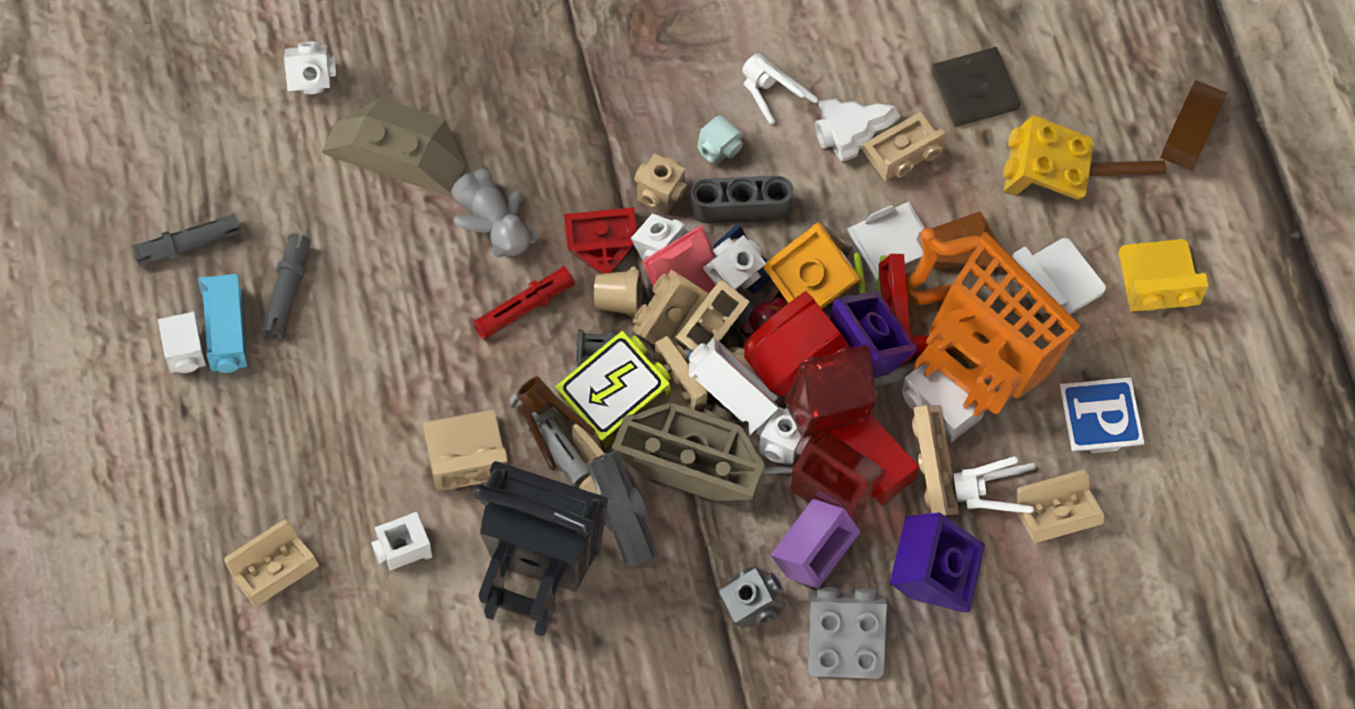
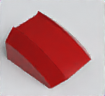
(790, 338)

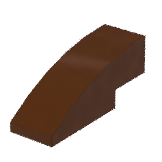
(1193, 125)

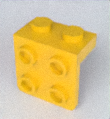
(1048, 157)
(1161, 275)

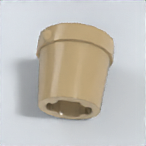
(619, 292)

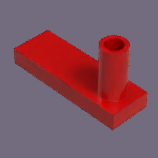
(894, 292)

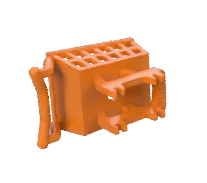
(1009, 357)

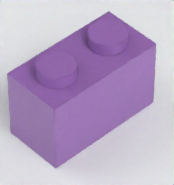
(815, 543)

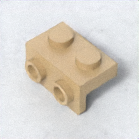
(904, 146)
(669, 309)
(1060, 506)
(270, 562)

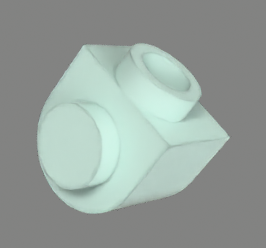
(719, 140)

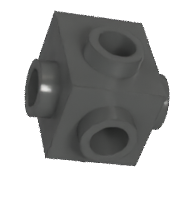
(753, 597)

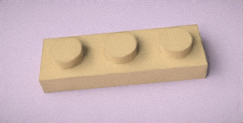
(935, 460)

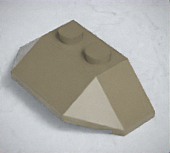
(399, 145)
(690, 452)

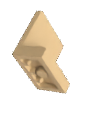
(463, 449)

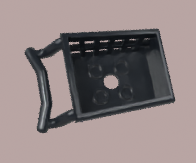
(538, 532)

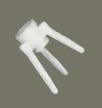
(764, 74)
(971, 484)

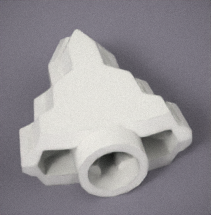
(851, 124)

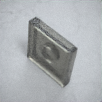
(975, 86)

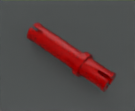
(536, 295)

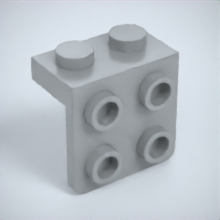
(846, 633)

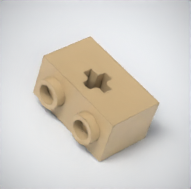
(712, 317)

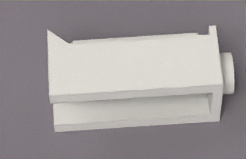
(732, 383)

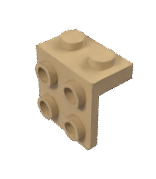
(685, 390)

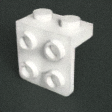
(1062, 274)

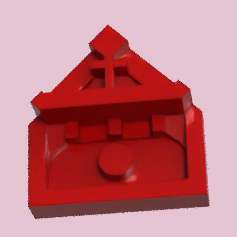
(601, 237)

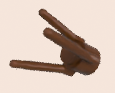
(540, 399)

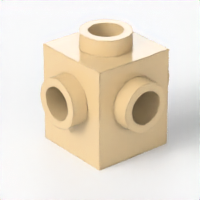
(660, 183)

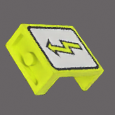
(614, 385)

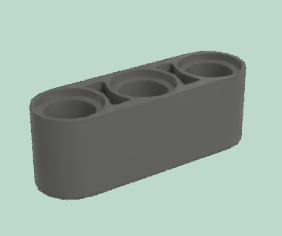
(755, 189)

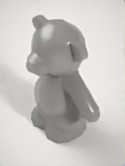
(490, 214)

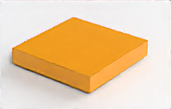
(814, 266)

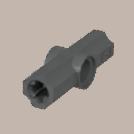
(624, 509)

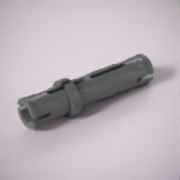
(191, 238)
(289, 272)

